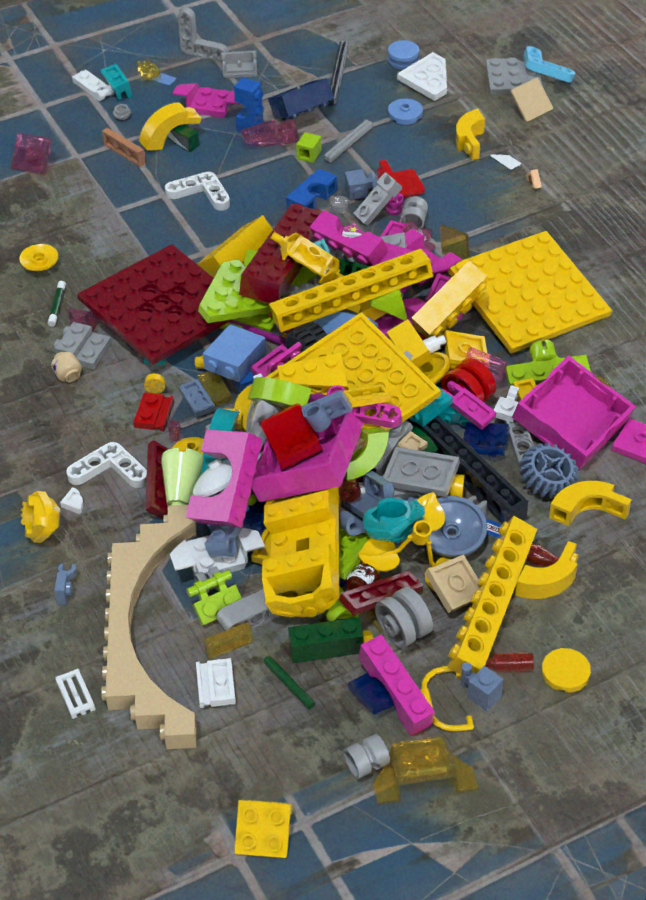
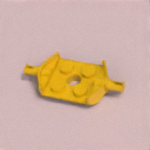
(309, 255)

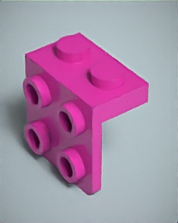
(275, 358)

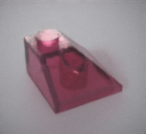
(31, 153)

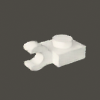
(506, 406)

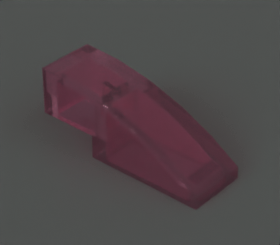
(271, 134)

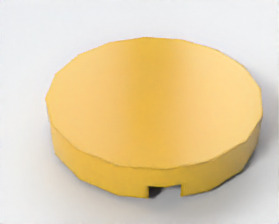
(566, 670)

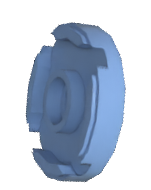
(405, 111)

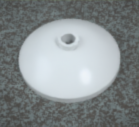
(214, 478)

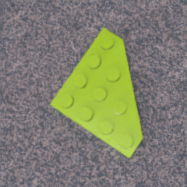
(223, 298)

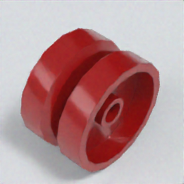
(472, 376)

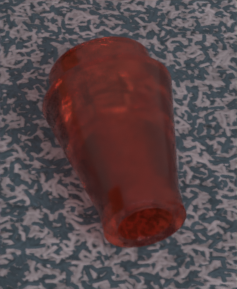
(350, 490)
(541, 556)

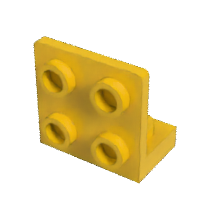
(263, 828)

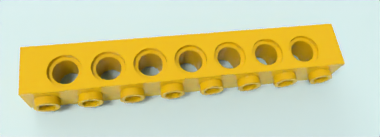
(351, 290)
(493, 596)

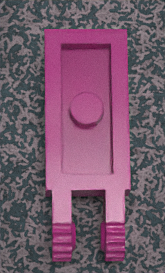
(470, 406)

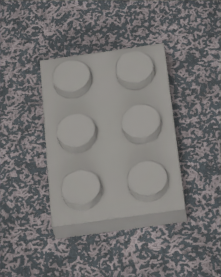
(421, 471)

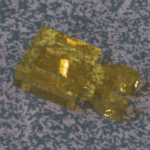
(148, 70)

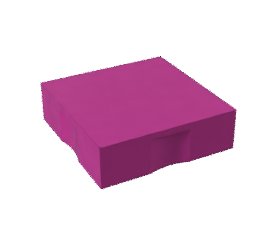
(573, 411)
(312, 473)

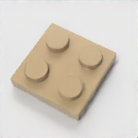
(453, 582)

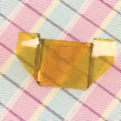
(421, 762)

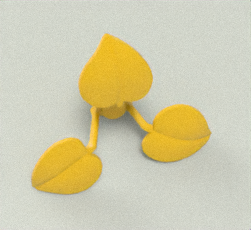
(383, 554)

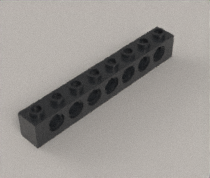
(478, 474)

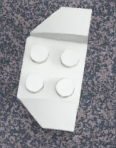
(194, 553)

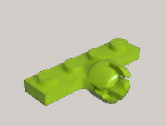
(543, 362)

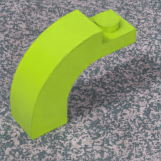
(278, 392)

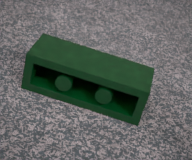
(325, 640)

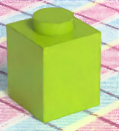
(308, 147)

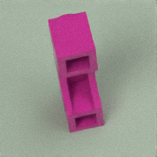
(365, 248)
(409, 701)

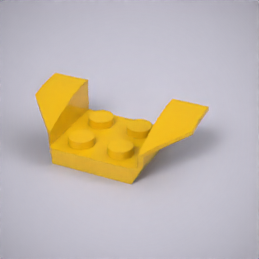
(458, 344)

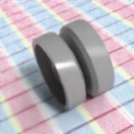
(404, 617)

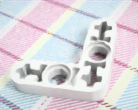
(202, 182)
(109, 456)

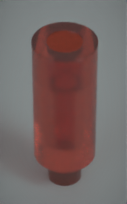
(511, 661)

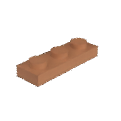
(123, 147)

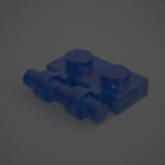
(491, 436)

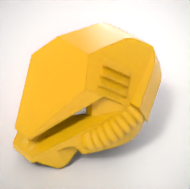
(39, 516)

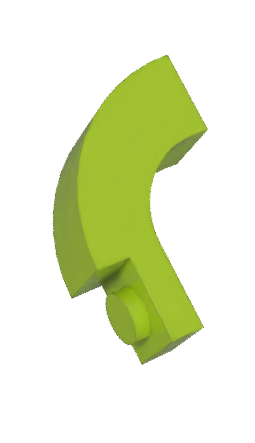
(369, 455)

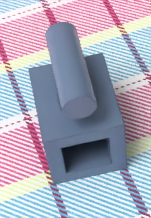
(357, 184)
(483, 687)

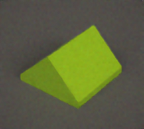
(390, 303)

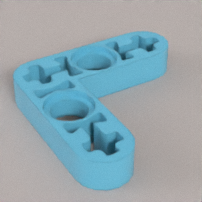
(534, 62)

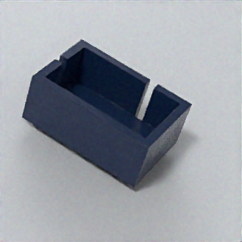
(296, 101)

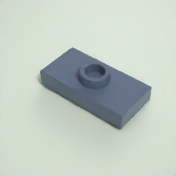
(197, 398)

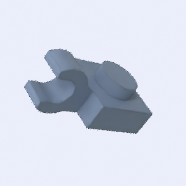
(63, 587)

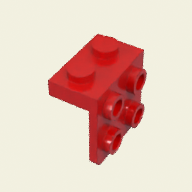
(407, 179)
(291, 436)

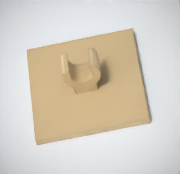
(531, 99)

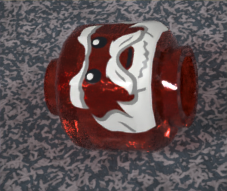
(362, 575)

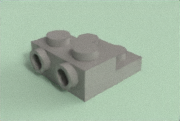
(84, 343)

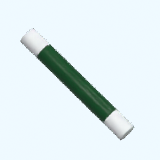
(56, 303)

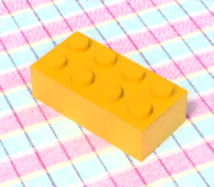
(451, 301)

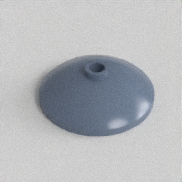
(463, 520)

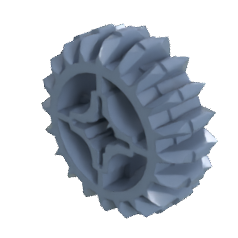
(548, 469)

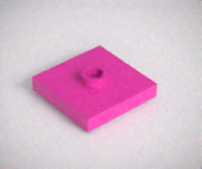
(632, 441)

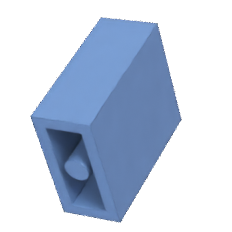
(234, 353)

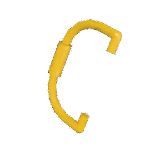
(425, 691)

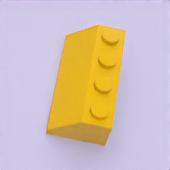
(248, 237)

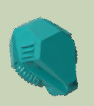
(386, 522)

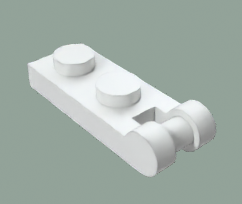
(92, 85)

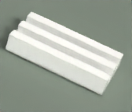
(82, 708)

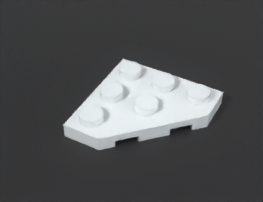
(426, 76)

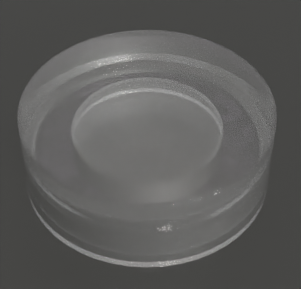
(339, 204)

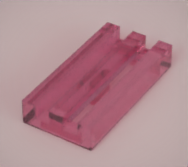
(501, 370)

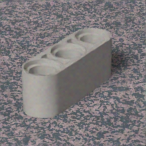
(249, 609)

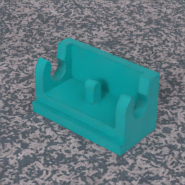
(117, 80)

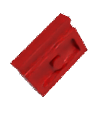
(153, 411)

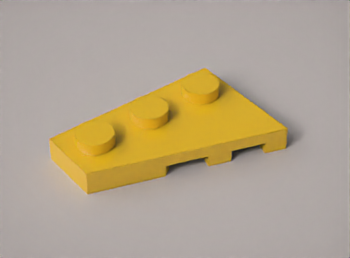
(316, 372)

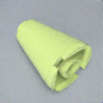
(180, 474)

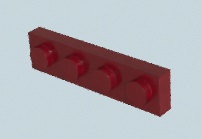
(155, 488)
(367, 596)

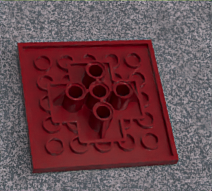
(154, 303)

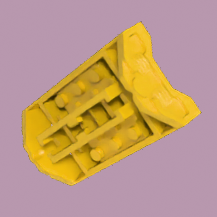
(294, 526)

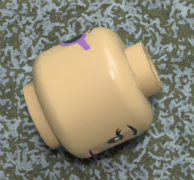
(66, 366)

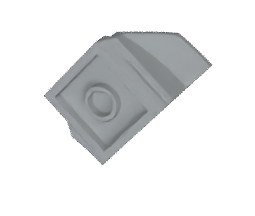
(256, 414)

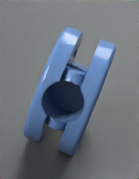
(402, 54)

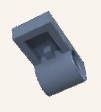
(323, 410)
(222, 541)

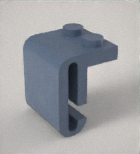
(375, 490)

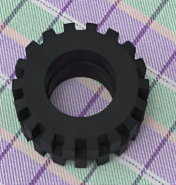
(306, 334)

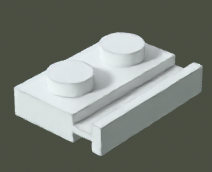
(215, 683)

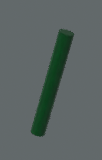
(289, 682)

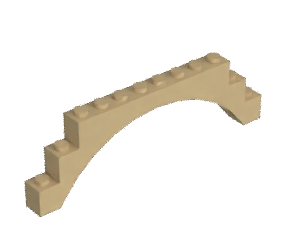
(125, 678)

